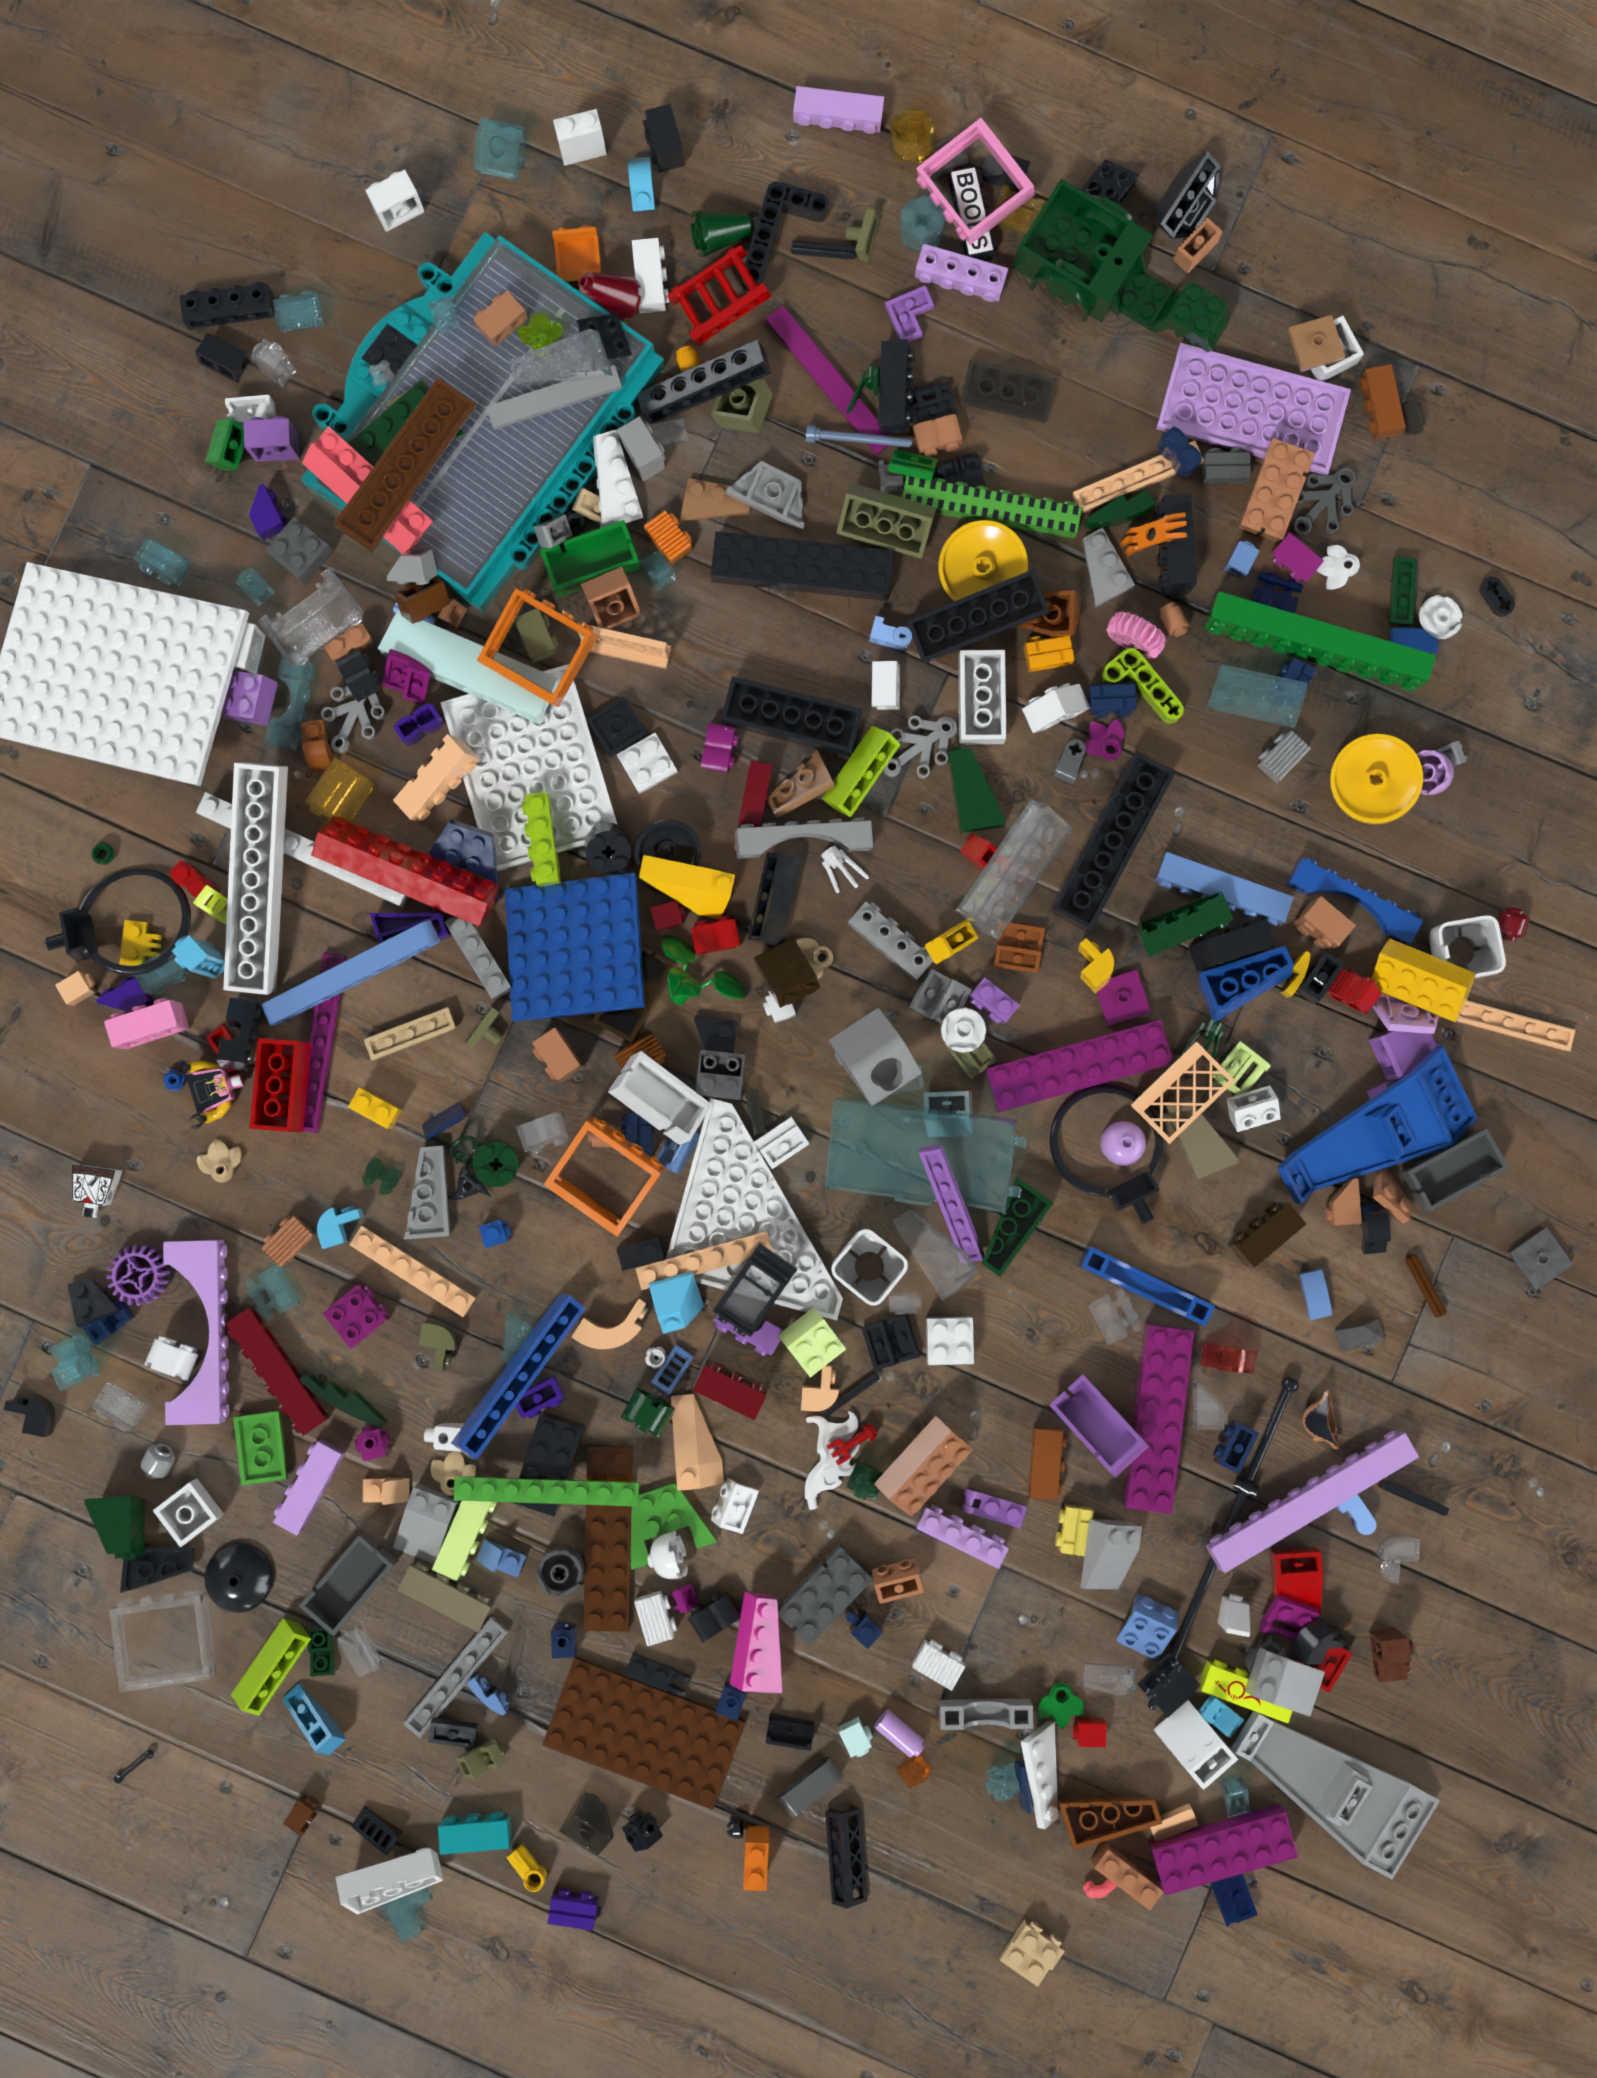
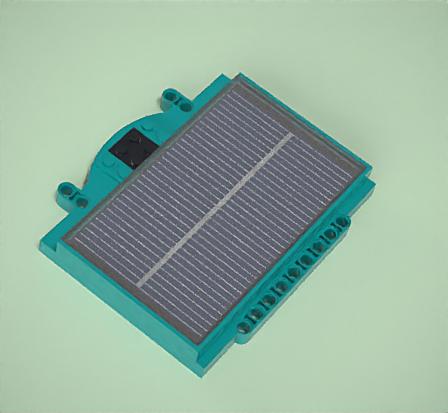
(491, 481)

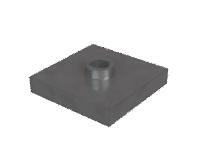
(1540, 1258)

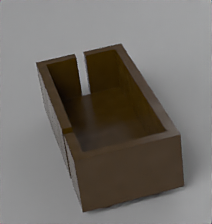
(630, 1022)

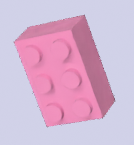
(146, 1023)

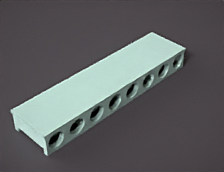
(454, 663)

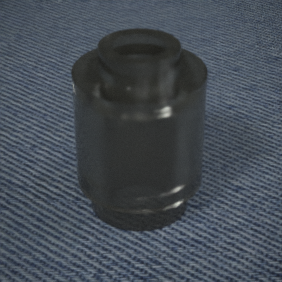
(1413, 417)

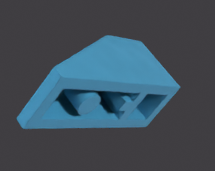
(313, 1721)

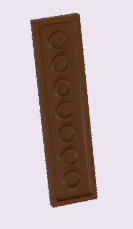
(404, 465)
(608, 1545)

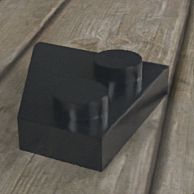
(717, 1034)
(89, 1302)

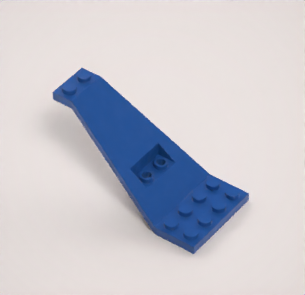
(1399, 1124)

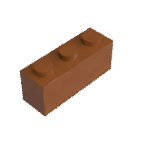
(1382, 402)
(1046, 1463)

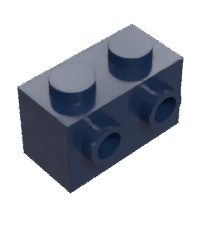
(1235, 1446)

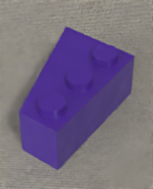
(391, 924)

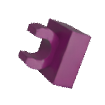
(685, 1598)

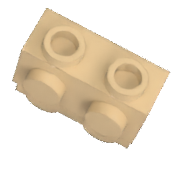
(1032, 1952)

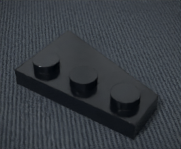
(155, 1566)

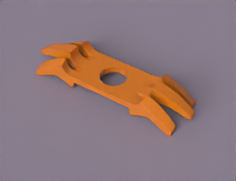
(1162, 529)

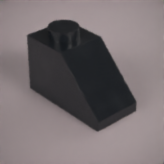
(995, 174)
(641, 1253)

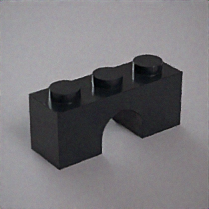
(239, 1052)

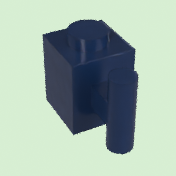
(864, 1627)

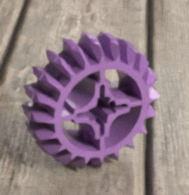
(142, 1281)

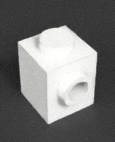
(778, 1014)

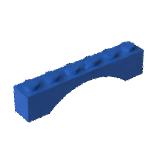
(1394, 922)
(1146, 1286)

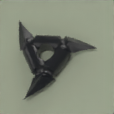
(467, 1177)

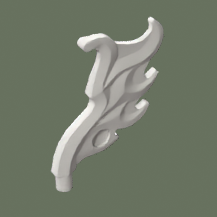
(826, 1472)

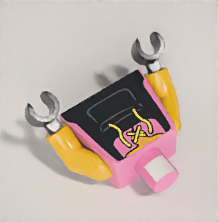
(210, 1089)

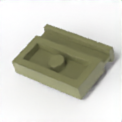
(975, 1061)

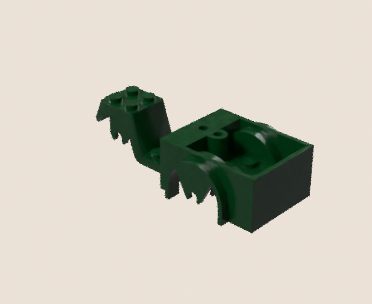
(1095, 257)

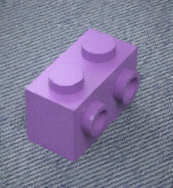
(993, 1001)

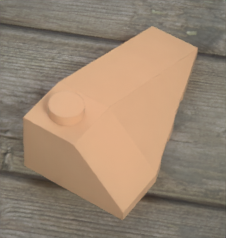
(696, 1454)

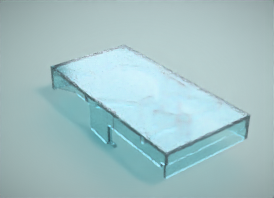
(880, 1144)

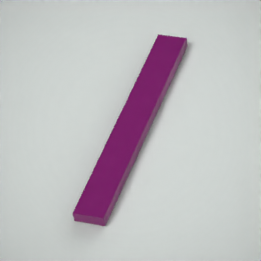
(824, 375)
(322, 1039)

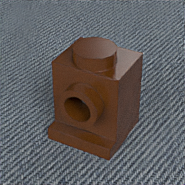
(302, 1815)

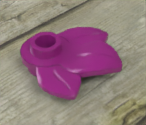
(1102, 737)

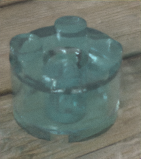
(921, 223)

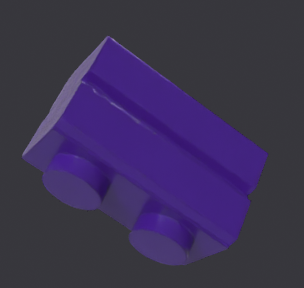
(573, 1909)

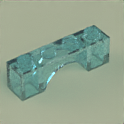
(285, 730)

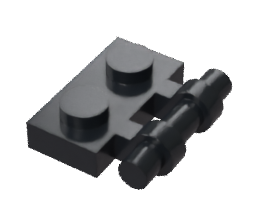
(933, 408)

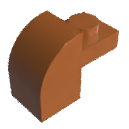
(315, 745)

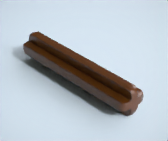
(1425, 1286)

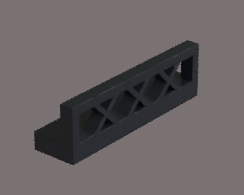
(842, 1859)

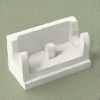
(248, 407)
(886, 685)

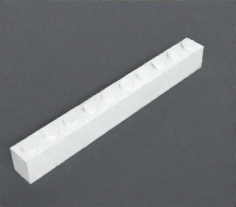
(301, 849)

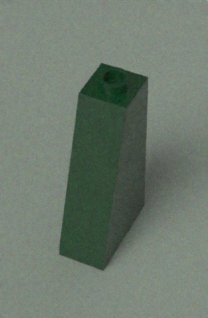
(972, 795)

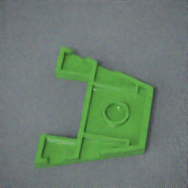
(663, 1512)

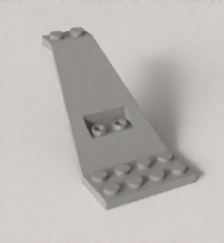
(1353, 1800)

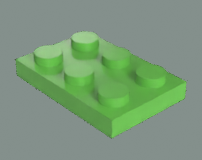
(260, 1447)

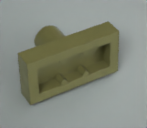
(864, 235)
(485, 1029)

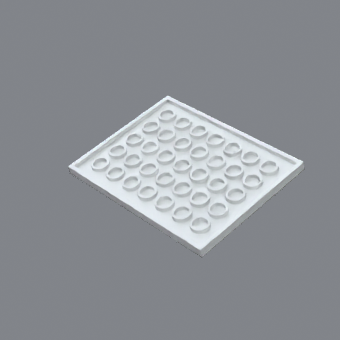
(529, 759)

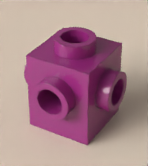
(367, 1448)

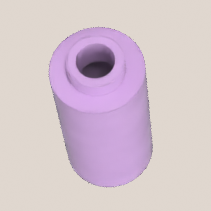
(899, 1734)

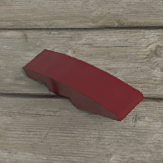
(755, 794)

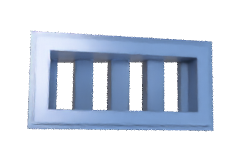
(682, 1353)

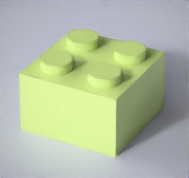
(811, 1342)

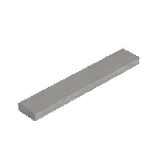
(551, 399)
(456, 1676)

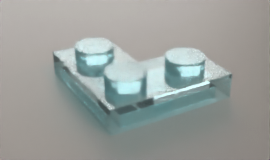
(402, 1914)

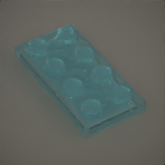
(1258, 695)

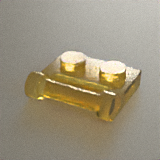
(1021, 218)

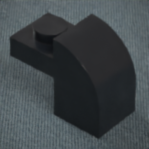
(1374, 1227)
(38, 1414)
(1315, 1641)

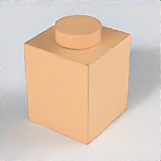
(76, 988)

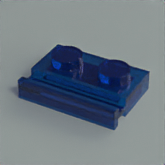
(1234, 1899)

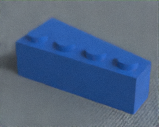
(1243, 980)

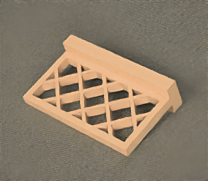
(630, 647)
(1168, 1078)

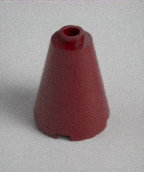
(612, 292)

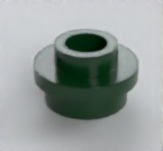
(96, 853)

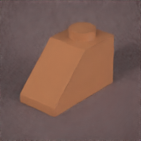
(1345, 1205)

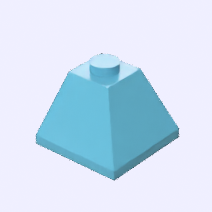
(676, 1301)

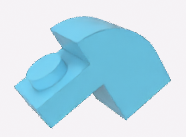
(641, 184)
(331, 1227)
(1221, 1716)

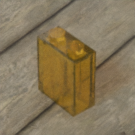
(340, 792)

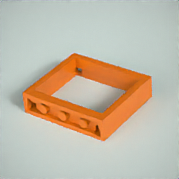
(504, 624)
(587, 1204)

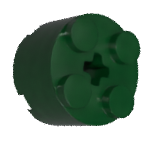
(495, 1176)
(648, 1412)

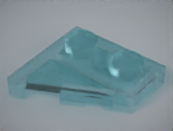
(515, 1335)

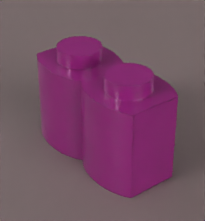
(718, 748)

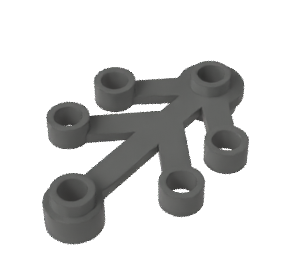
(1327, 500)

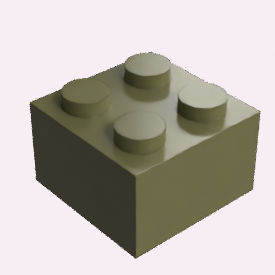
(743, 407)

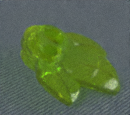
(540, 331)

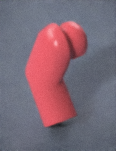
(1098, 1891)

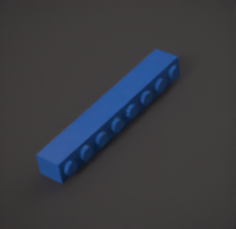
(518, 1376)

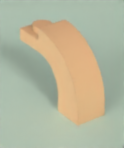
(601, 1337)

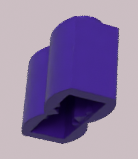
(414, 727)

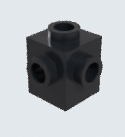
(642, 1831)

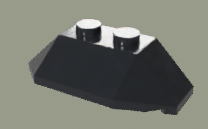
(1189, 197)

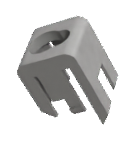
(864, 1046)

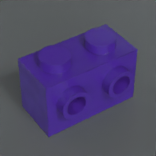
(540, 1395)

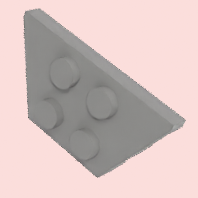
(771, 493)

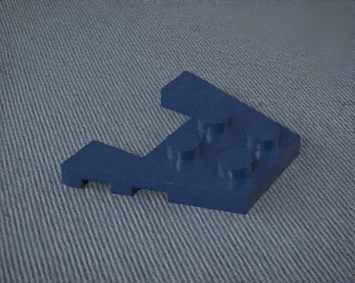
(468, 849)

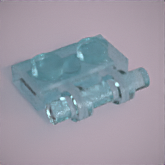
(279, 1290)

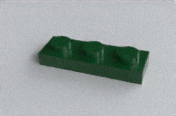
(1402, 591)

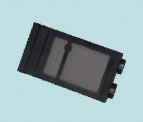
(754, 1290)

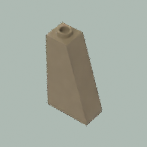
(1199, 1142)

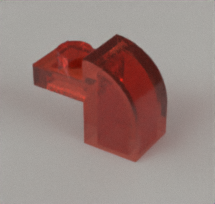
(1229, 1358)

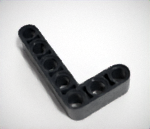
(770, 227)

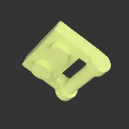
(1237, 1063)

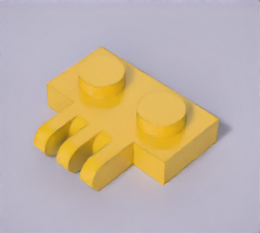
(137, 943)

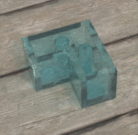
(73, 1363)

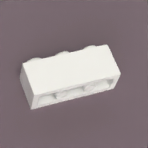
(650, 274)

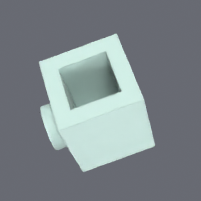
(856, 1737)

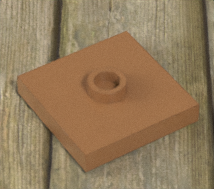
(1316, 343)

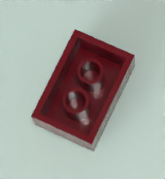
(730, 1389)

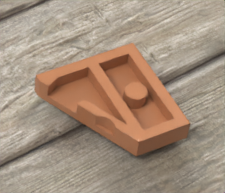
(1391, 1195)

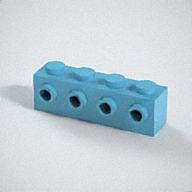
(199, 956)

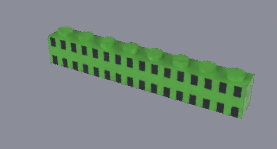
(1001, 506)

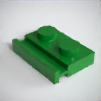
(913, 465)

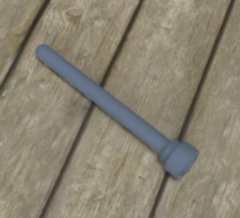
(815, 433)

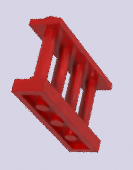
(738, 306)

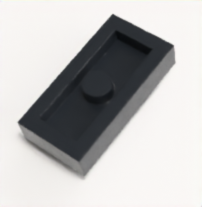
(453, 1732)

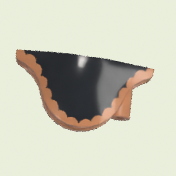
(1320, 1421)

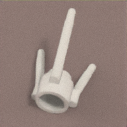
(833, 858)

